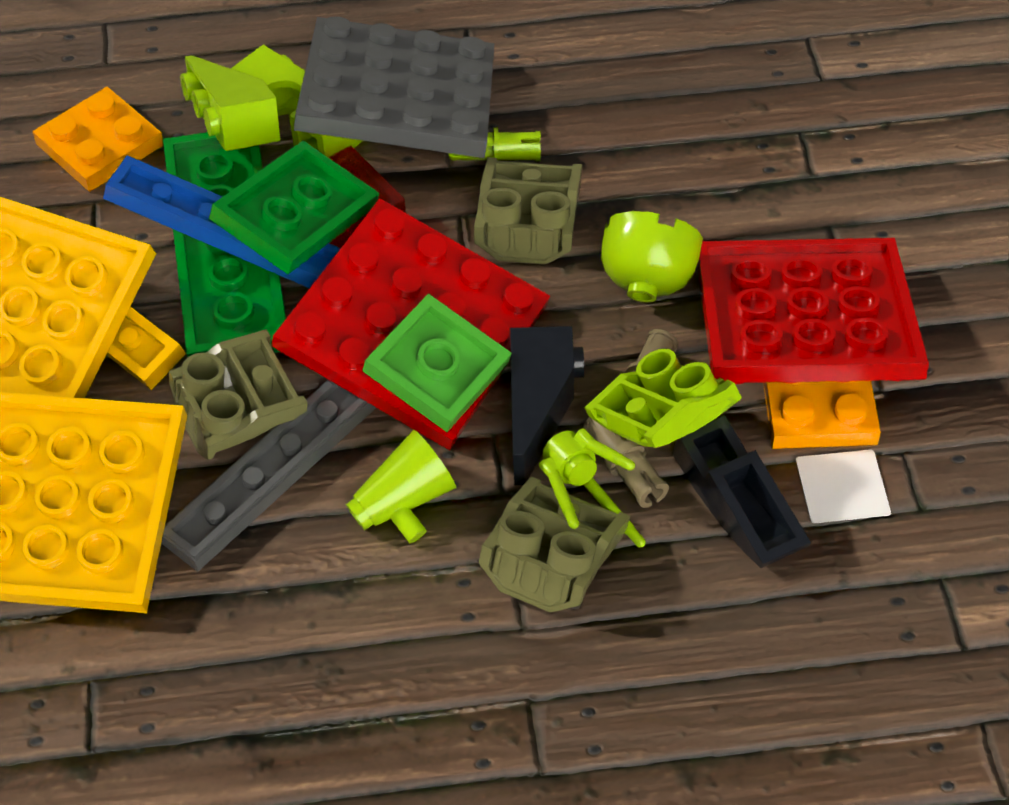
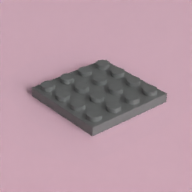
(397, 87)

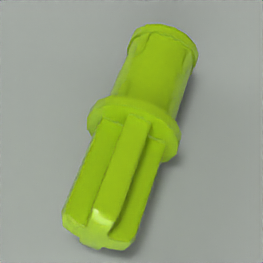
(509, 146)

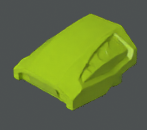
(662, 400)

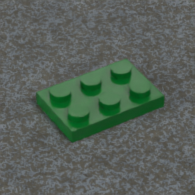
(294, 206)

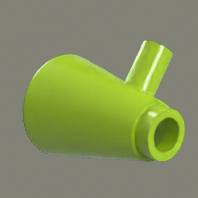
(402, 483)

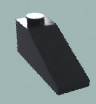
(541, 389)

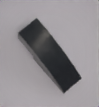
(740, 492)

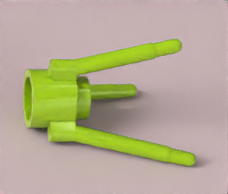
(571, 460)

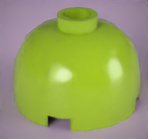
(649, 256)

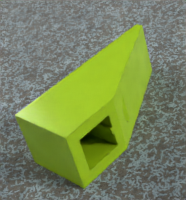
(233, 104)

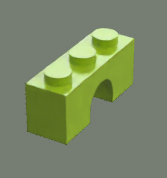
(285, 82)

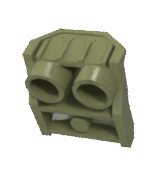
(527, 210)
(234, 393)
(538, 554)

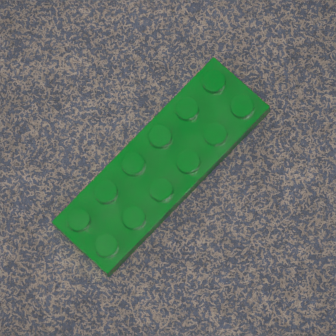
(219, 291)

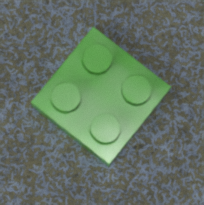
(437, 362)

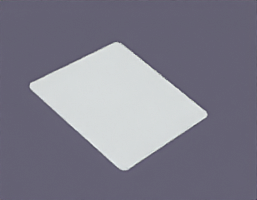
(843, 486)

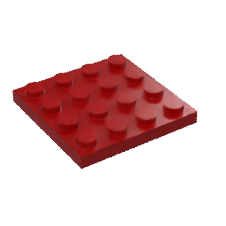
(377, 283)
(809, 311)

